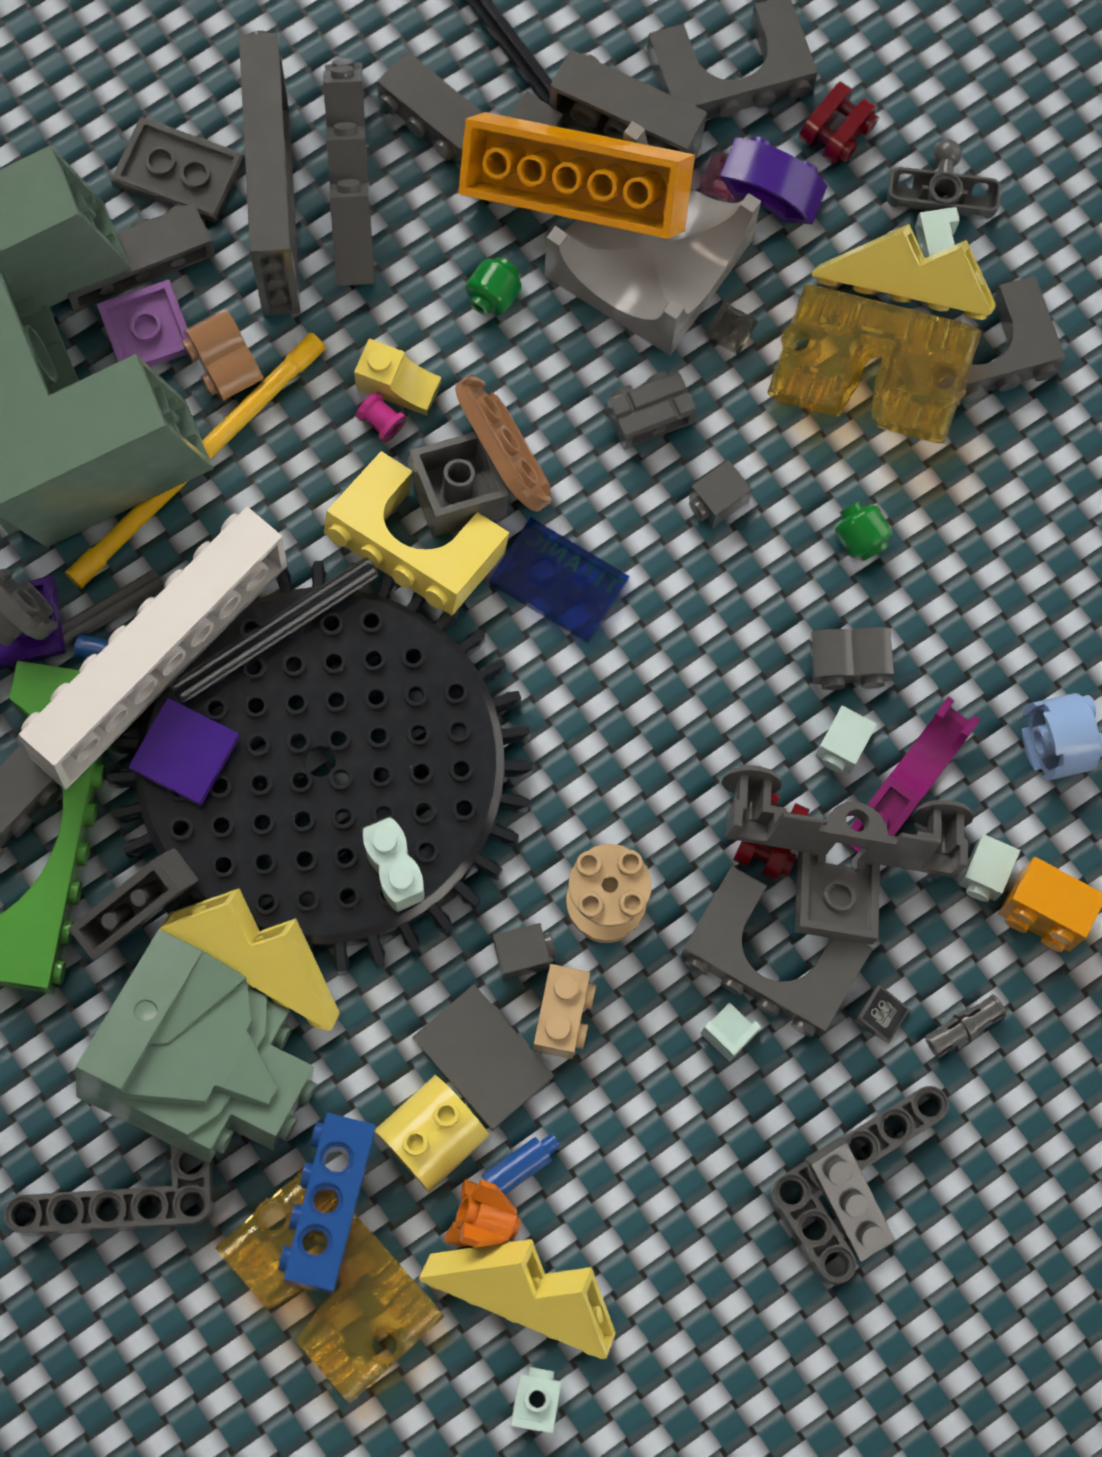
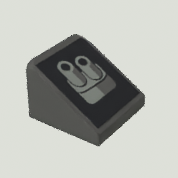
(882, 1014)

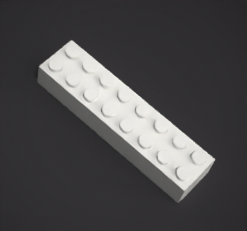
(154, 647)

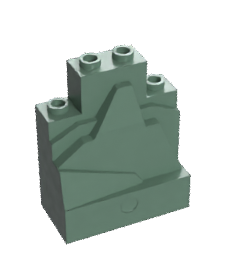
(194, 1055)

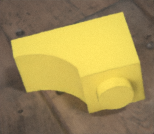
(395, 377)

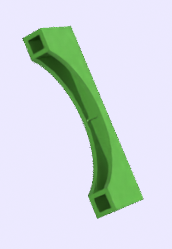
(38, 923)

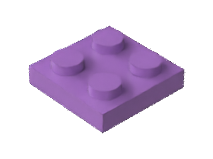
(145, 324)

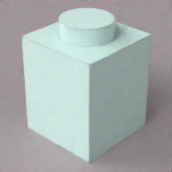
(845, 740)
(988, 868)

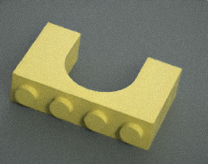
(440, 574)

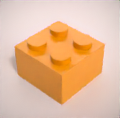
(1051, 905)

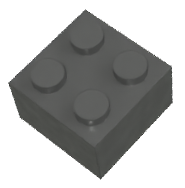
(456, 482)

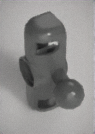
(959, 187)

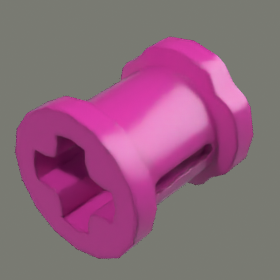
(381, 416)

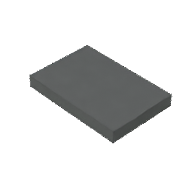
(177, 168)
(483, 1057)

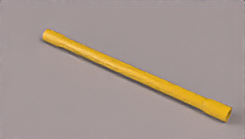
(295, 362)

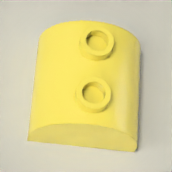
(432, 1133)

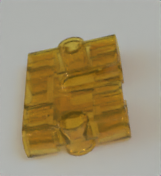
(849, 332)
(371, 1302)

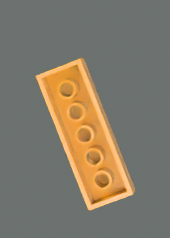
(576, 174)

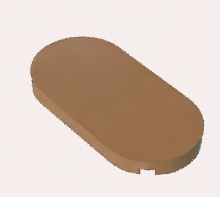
(504, 443)

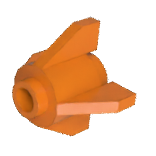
(483, 1217)

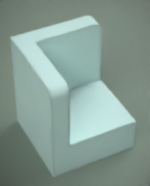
(730, 1031)

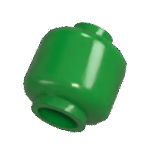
(493, 286)
(863, 531)

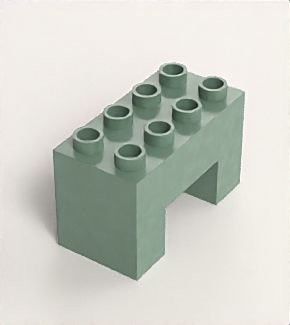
(69, 444)

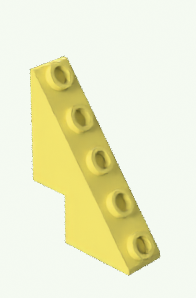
(899, 268)
(271, 959)
(514, 1285)

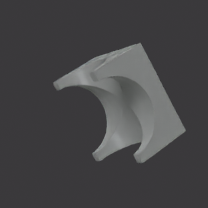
(649, 280)

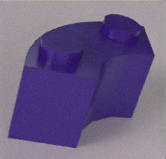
(776, 178)

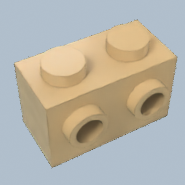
(561, 1011)

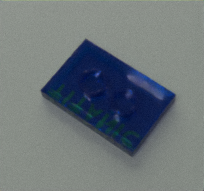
(559, 580)

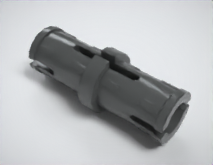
(965, 1026)

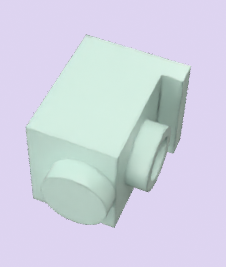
(536, 1418)

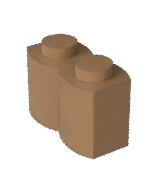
(222, 354)

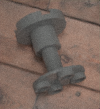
(23, 610)

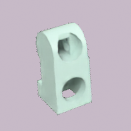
(936, 230)

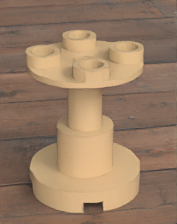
(608, 892)

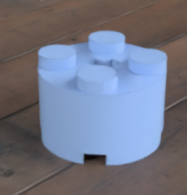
(1062, 736)

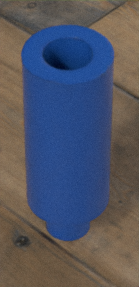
(522, 1163)

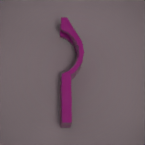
(920, 767)

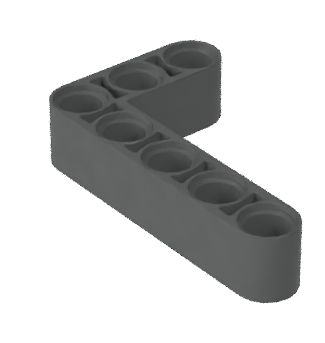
(130, 1203)
(809, 1205)

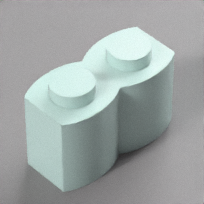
(397, 871)

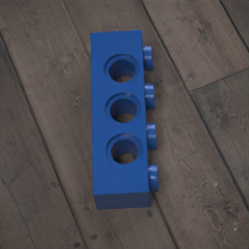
(322, 1270)

